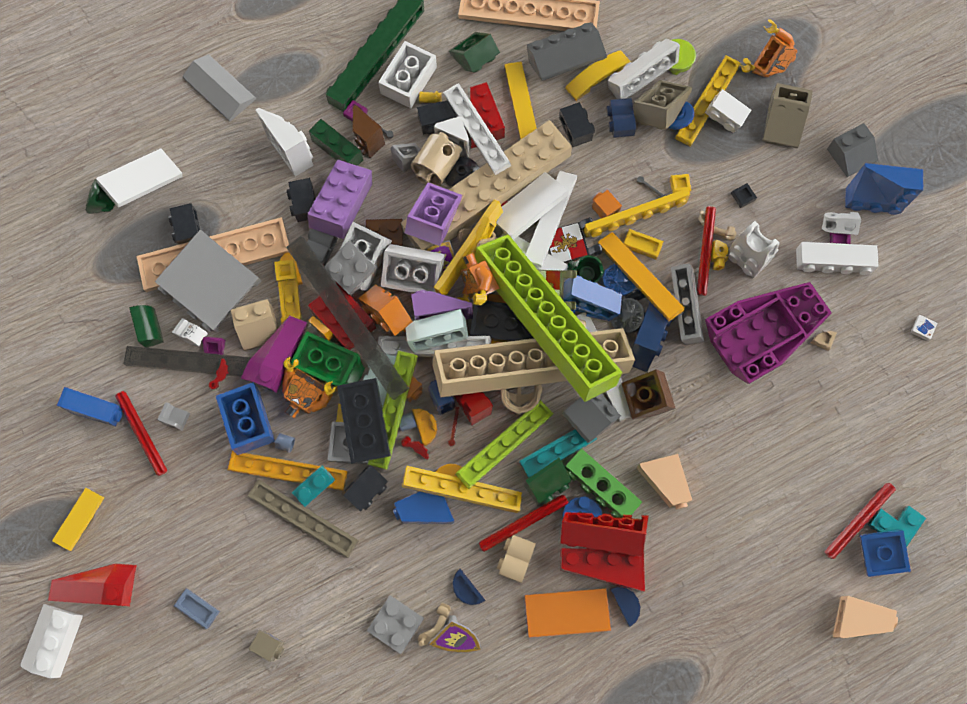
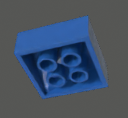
(883, 188)

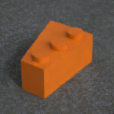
(385, 310)

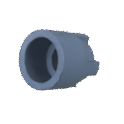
(407, 422)
(284, 442)

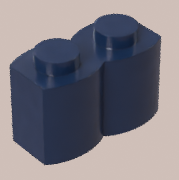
(621, 117)
(441, 404)

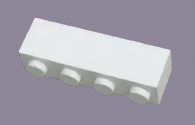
(837, 258)

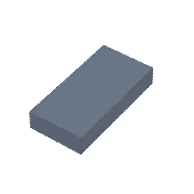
(196, 608)

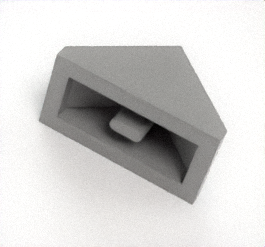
(404, 155)

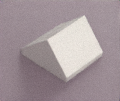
(456, 132)

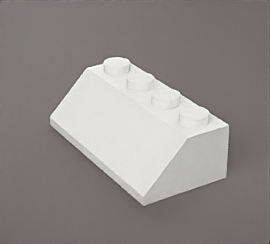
(644, 69)

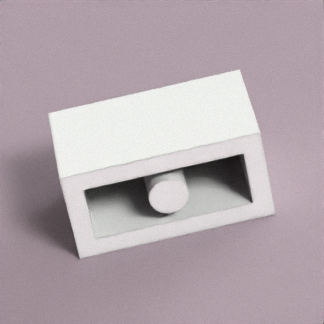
(728, 111)

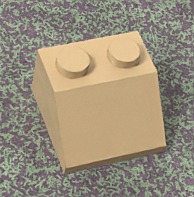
(254, 323)

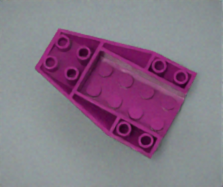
(765, 329)

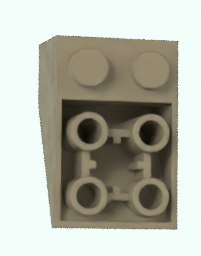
(787, 115)

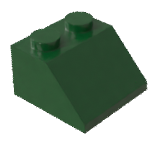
(475, 51)
(548, 482)

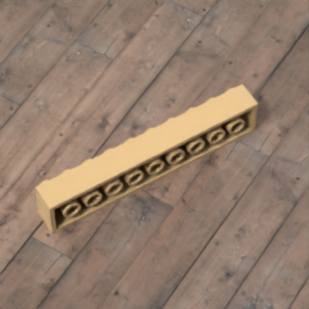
(528, 158)
(513, 364)

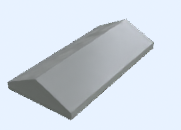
(218, 87)

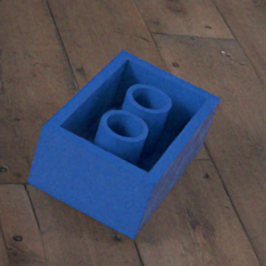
(245, 418)

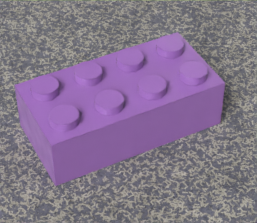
(340, 199)

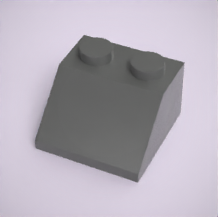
(854, 149)
(592, 416)

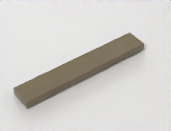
(303, 518)

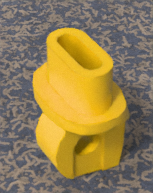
(719, 257)

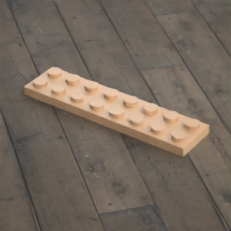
(532, 13)
(245, 244)

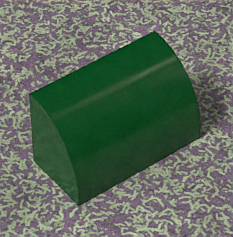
(146, 325)

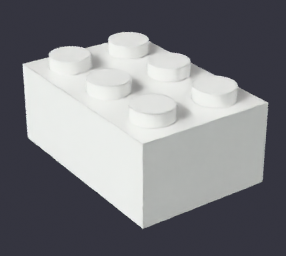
(407, 74)
(371, 245)
(411, 268)

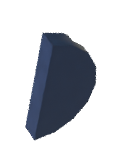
(465, 590)
(628, 604)

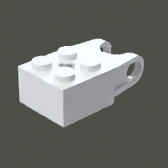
(752, 250)

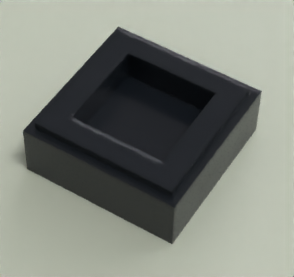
(744, 195)

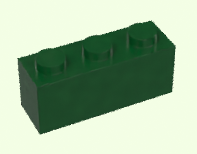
(335, 144)

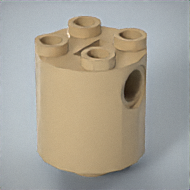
(435, 159)

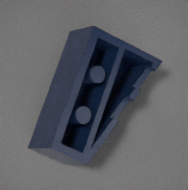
(649, 338)

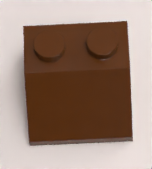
(367, 133)
(648, 395)

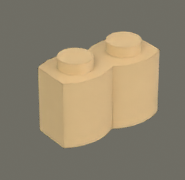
(516, 559)

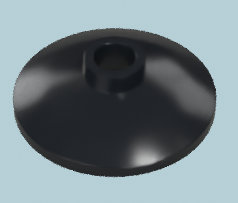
(462, 163)

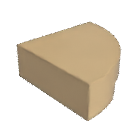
(824, 340)

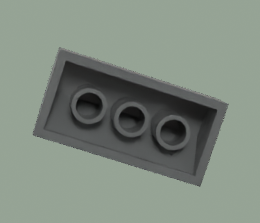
(566, 51)

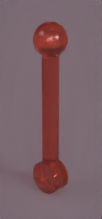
(451, 442)

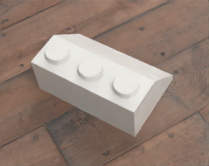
(51, 642)

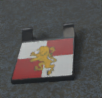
(570, 243)

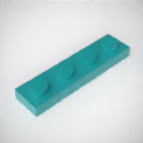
(559, 448)

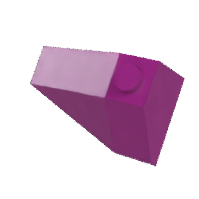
(267, 364)

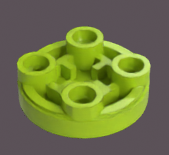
(686, 57)

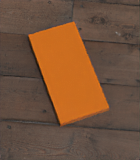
(567, 613)

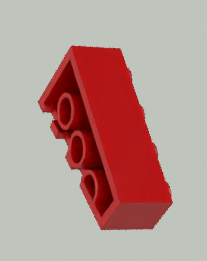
(605, 532)
(605, 567)

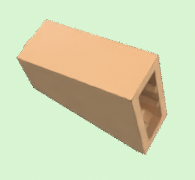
(667, 480)
(862, 618)

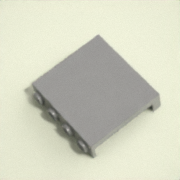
(206, 281)

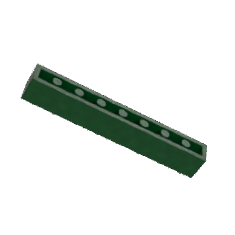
(374, 53)

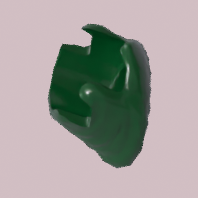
(98, 200)
(588, 268)

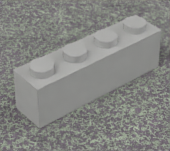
(686, 294)

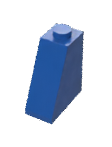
(89, 407)
(423, 509)

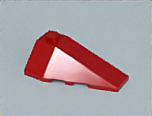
(97, 586)

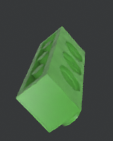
(599, 474)

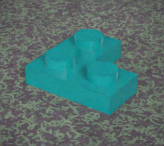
(908, 521)

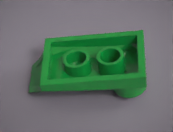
(328, 361)

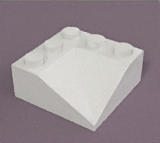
(287, 141)

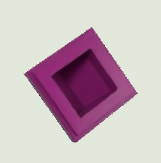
(214, 345)

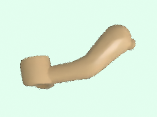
(729, 234)
(426, 637)

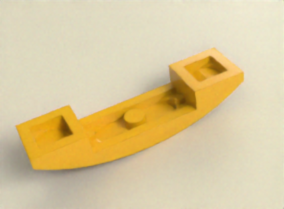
(596, 73)
(288, 289)

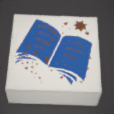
(923, 327)

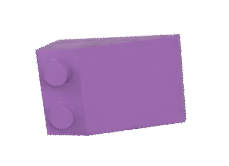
(432, 214)
(432, 303)

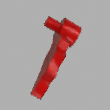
(221, 375)
(416, 445)

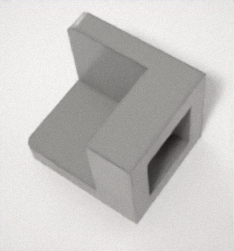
(173, 417)

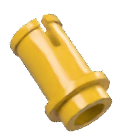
(430, 97)

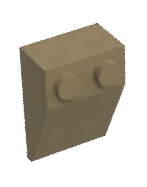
(661, 104)

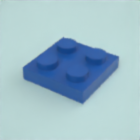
(885, 553)

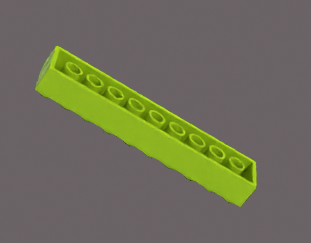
(549, 319)

